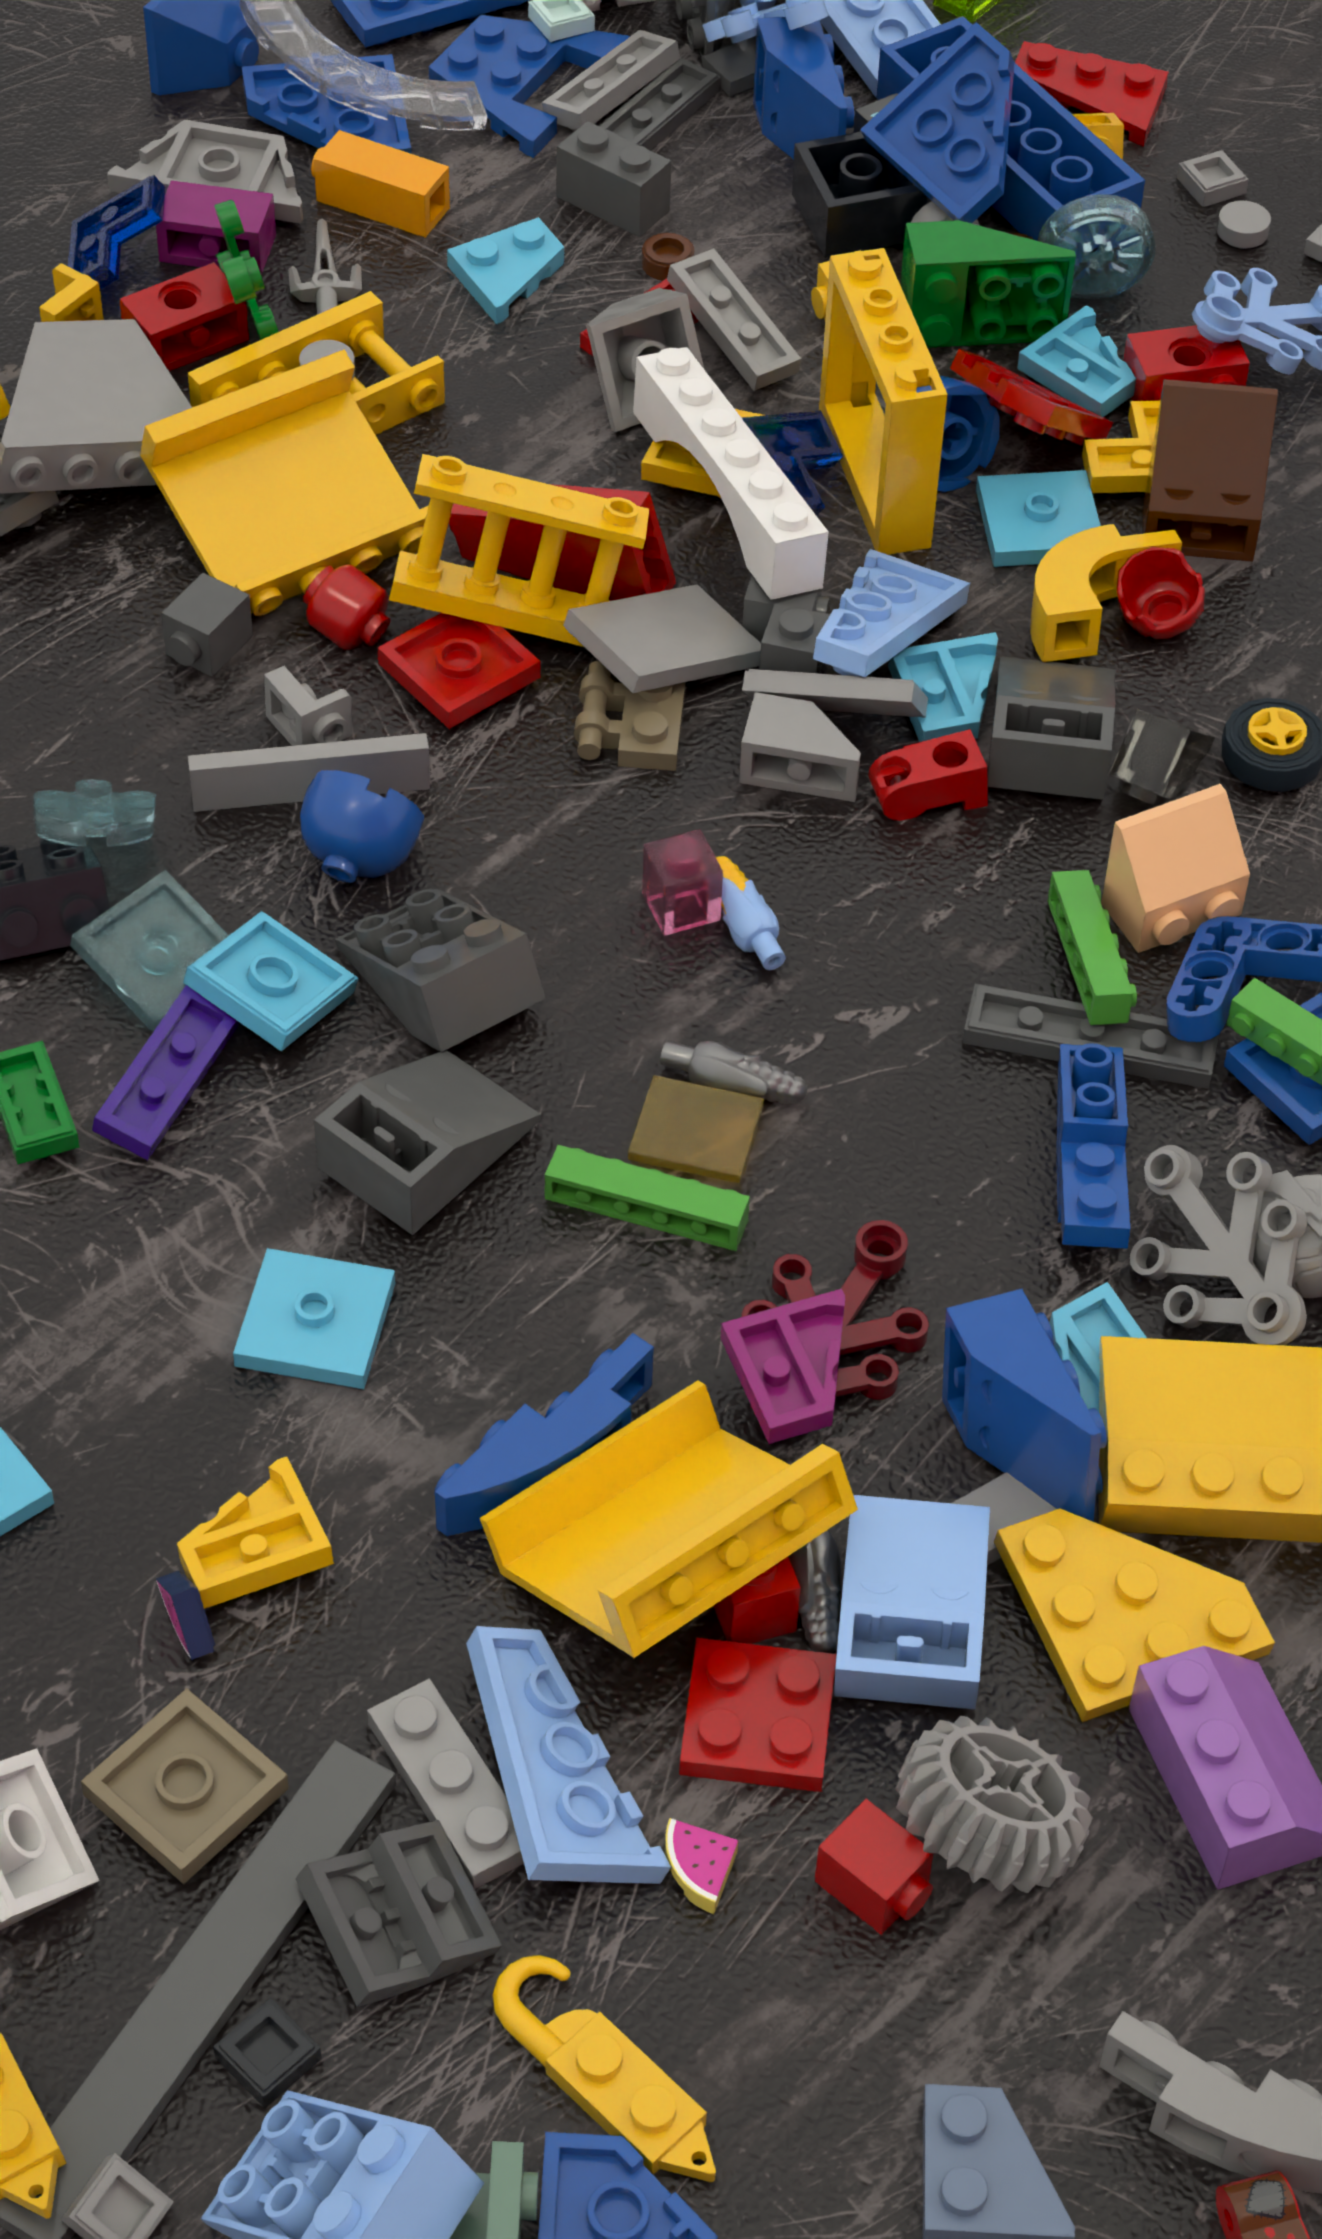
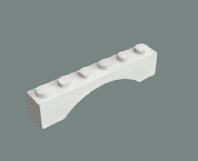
(774, 524)

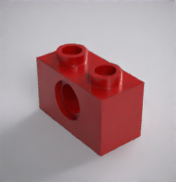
(188, 316)
(1182, 356)

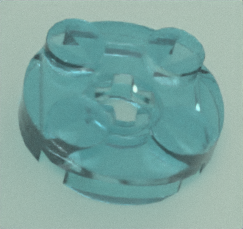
(94, 812)

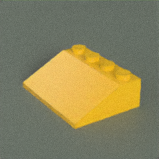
(1211, 1439)

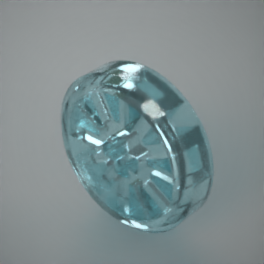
(1124, 238)

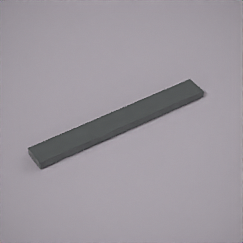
(206, 1981)

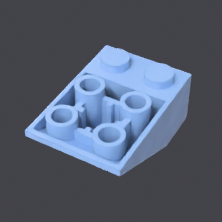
(913, 1602)
(342, 2176)

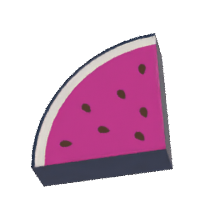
(186, 1614)

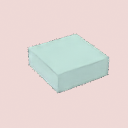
(561, 18)

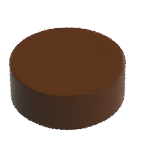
(662, 251)

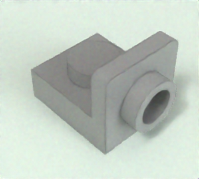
(301, 715)

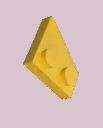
(256, 1540)

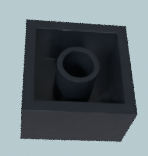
(852, 195)

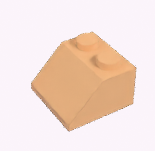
(1175, 869)

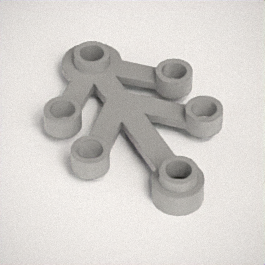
(1229, 1249)

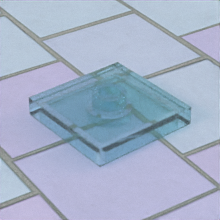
(148, 944)

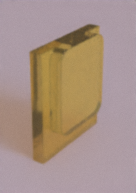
(696, 1129)

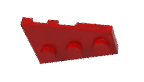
(1098, 84)

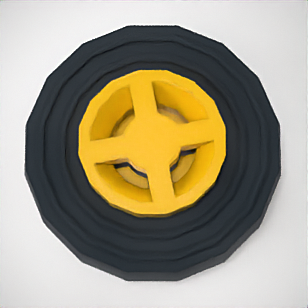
(1273, 744)

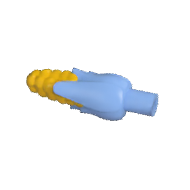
(749, 917)

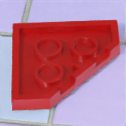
(1029, 402)

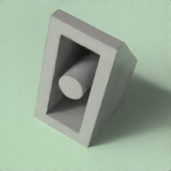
(797, 750)

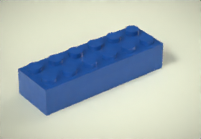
(1048, 149)

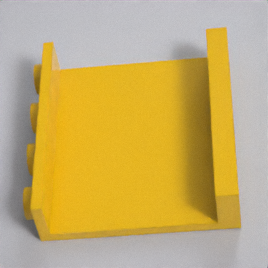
(283, 483)
(662, 1522)

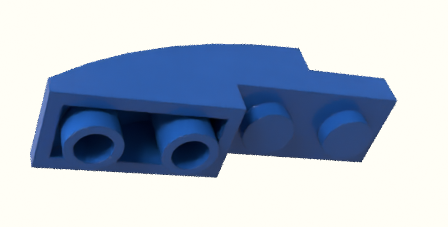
(1092, 1147)
(532, 1446)

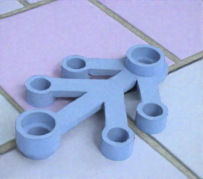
(742, 22)
(1224, 319)

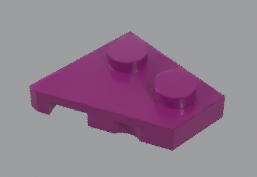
(789, 1363)

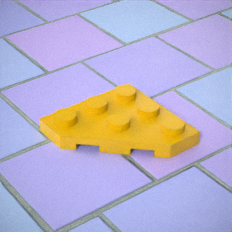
(1119, 1604)

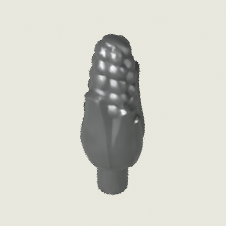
(730, 1070)
(818, 1573)

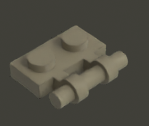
(649, 725)

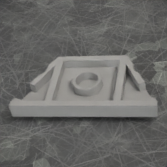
(219, 158)

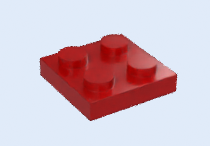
(458, 665)
(758, 1715)

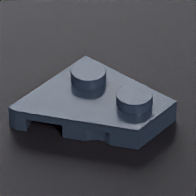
(983, 2171)

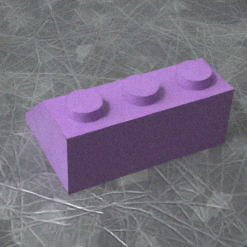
(1229, 1762)

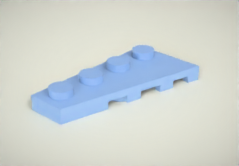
(885, 613)
(554, 1770)

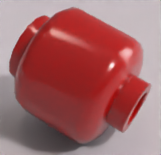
(347, 607)

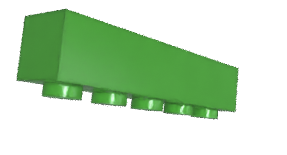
(1091, 947)
(1279, 1027)
(647, 1197)

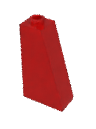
(638, 569)

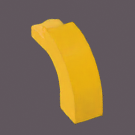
(1074, 582)

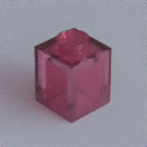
(682, 882)

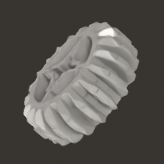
(993, 1804)

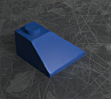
(196, 44)

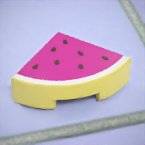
(699, 1862)

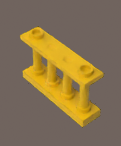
(360, 327)
(499, 599)

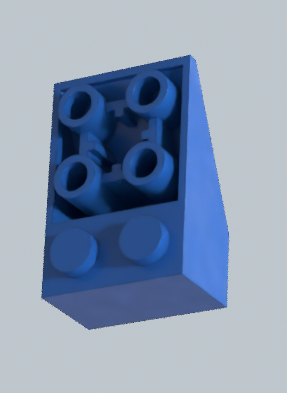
(798, 85)
(1021, 1401)

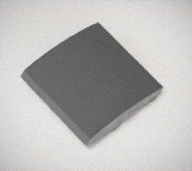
(398, 1913)

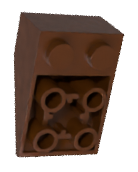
(1210, 467)

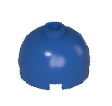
(968, 433)
(356, 828)

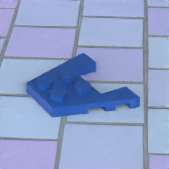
(509, 64)

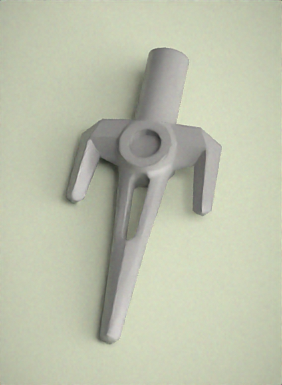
(325, 286)

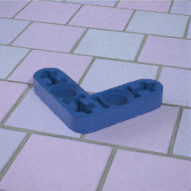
(1249, 949)

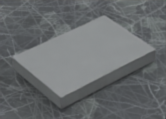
(664, 638)

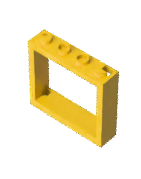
(891, 456)

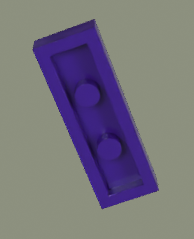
(165, 1074)

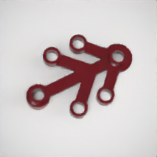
(871, 1239)

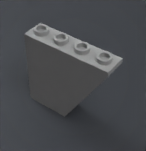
(85, 408)

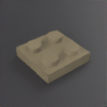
(185, 1785)

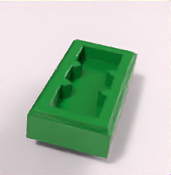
(33, 1105)

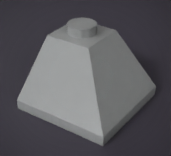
(632, 330)

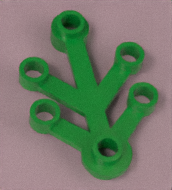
(242, 270)

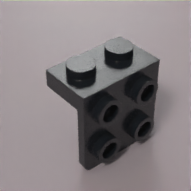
(47, 896)

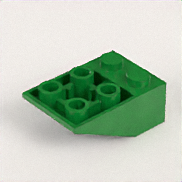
(983, 284)

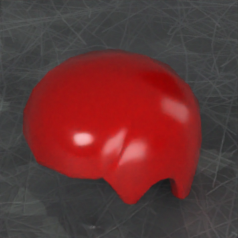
(1160, 592)

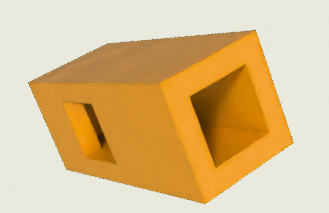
(381, 183)

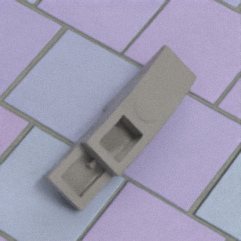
(1213, 2113)

